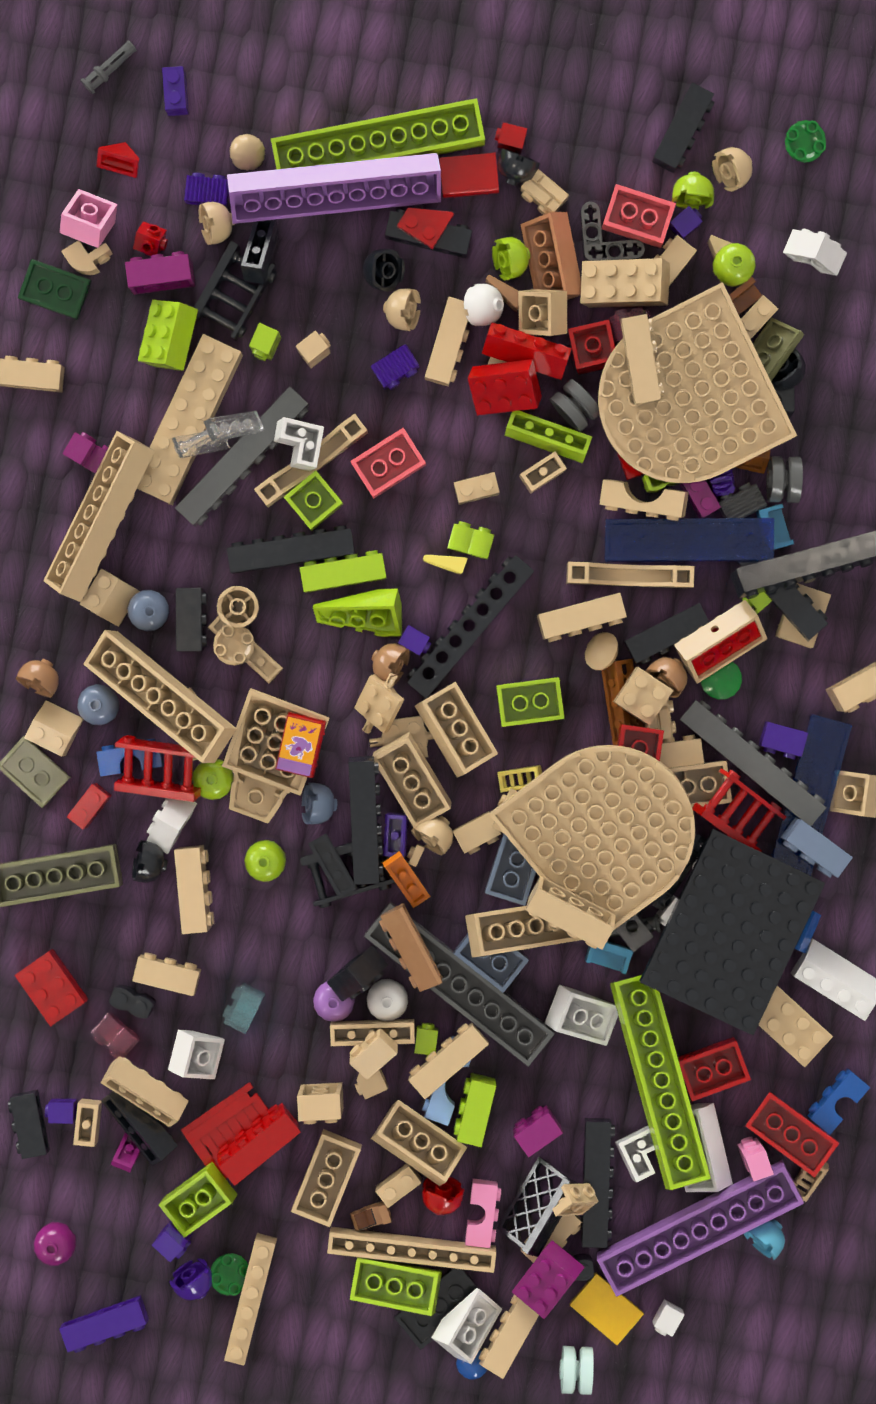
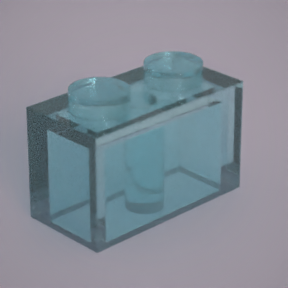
(243, 1008)

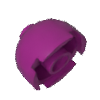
(54, 1244)

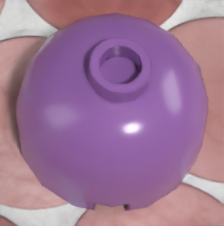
(329, 1005)

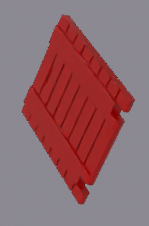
(224, 1123)

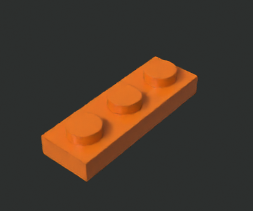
(406, 879)

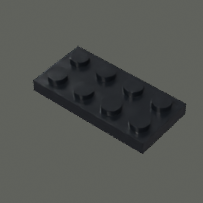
(453, 1289)

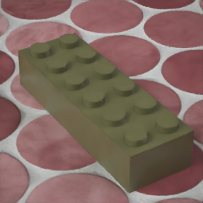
(59, 875)

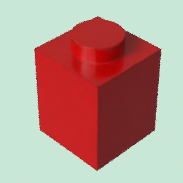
(511, 137)

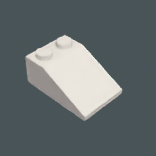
(582, 1015)
(467, 1326)

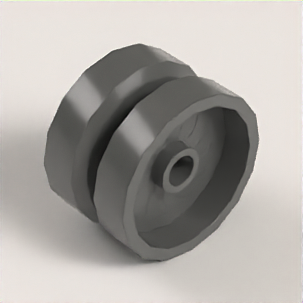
(575, 405)
(784, 479)

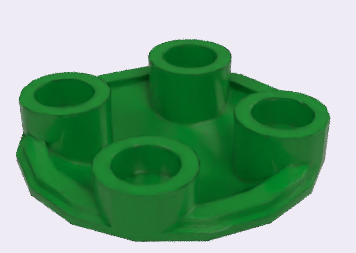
(805, 141)
(723, 683)
(229, 1274)

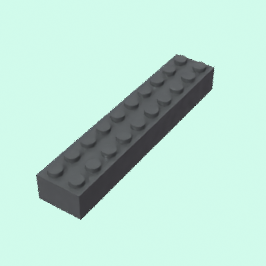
(475, 996)

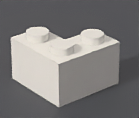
(815, 250)
(305, 439)
(169, 823)
(634, 1153)

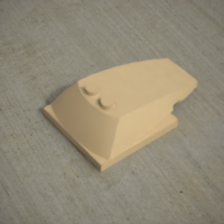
(254, 753)

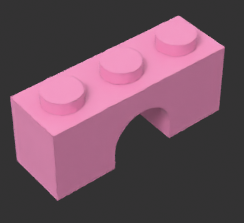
(755, 1158)
(481, 1231)

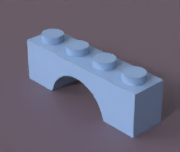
(440, 1105)

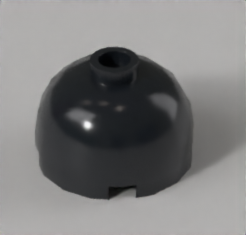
(516, 167)
(383, 269)
(791, 372)
(148, 863)

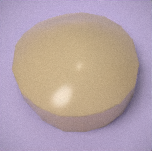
(601, 651)

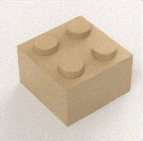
(543, 312)
(643, 696)

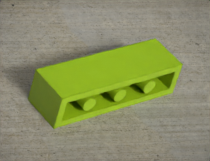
(548, 436)
(343, 572)

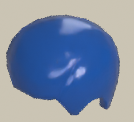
(471, 1371)

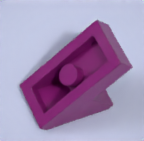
(126, 1154)

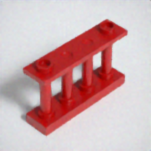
(147, 785)
(721, 822)

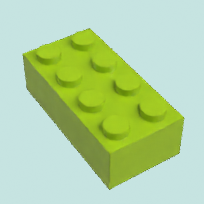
(396, 1285)

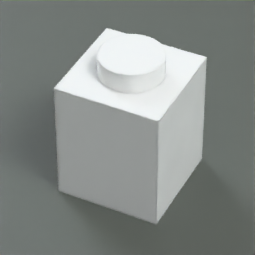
(667, 1318)

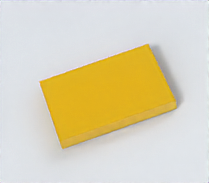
(604, 1310)

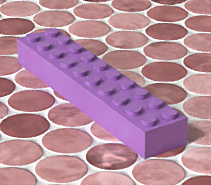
(334, 188)
(698, 1229)

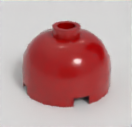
(443, 1198)

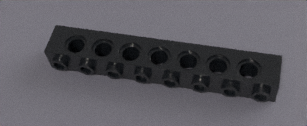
(522, 573)

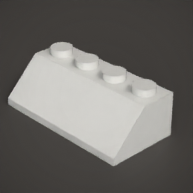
(837, 979)
(713, 1149)

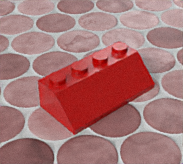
(516, 345)

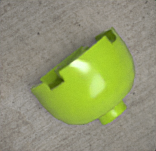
(693, 191)
(510, 257)
(734, 264)
(213, 779)
(265, 860)

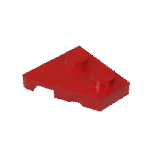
(425, 224)

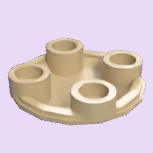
(234, 645)

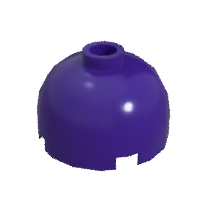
(192, 1280)

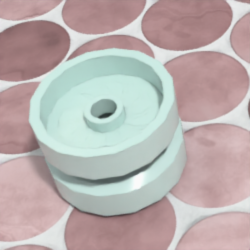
(576, 1370)

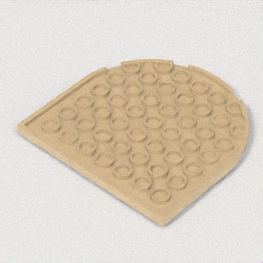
(714, 400)
(604, 827)

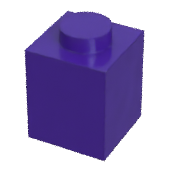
(686, 222)
(415, 641)
(61, 1111)

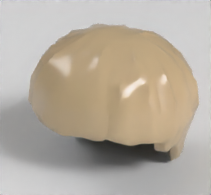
(247, 152)

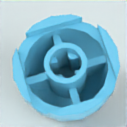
(768, 1238)

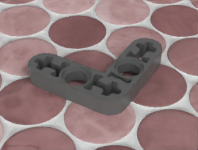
(597, 244)

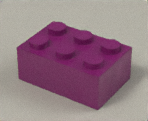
(160, 273)
(548, 1279)

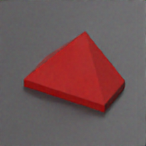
(119, 159)

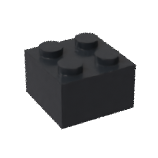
(358, 974)

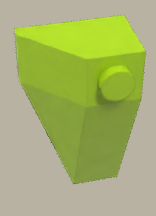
(370, 611)

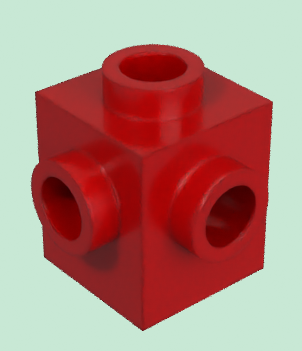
(150, 239)

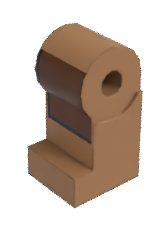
(371, 1216)

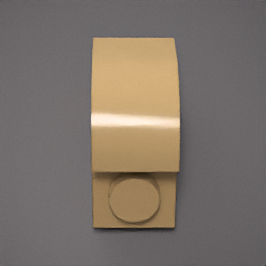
(84, 262)

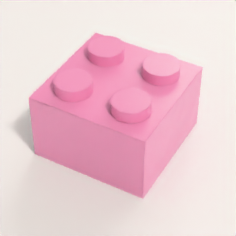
(88, 218)

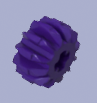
(723, 483)

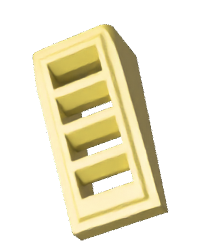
(449, 563)
(519, 771)

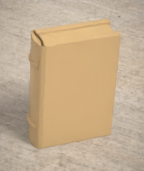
(789, 632)

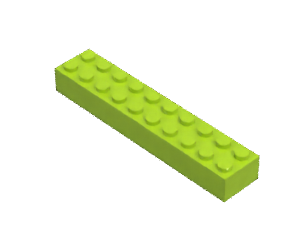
(409, 133)
(660, 1083)

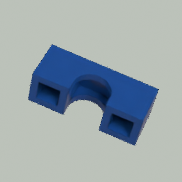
(111, 760)
(824, 1111)

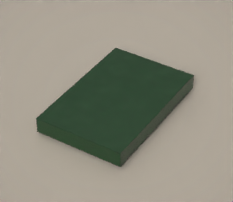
(54, 289)

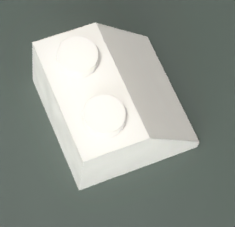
(196, 1055)

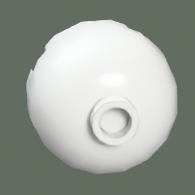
(483, 304)
(387, 1000)

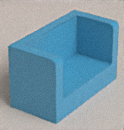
(781, 534)
(612, 956)

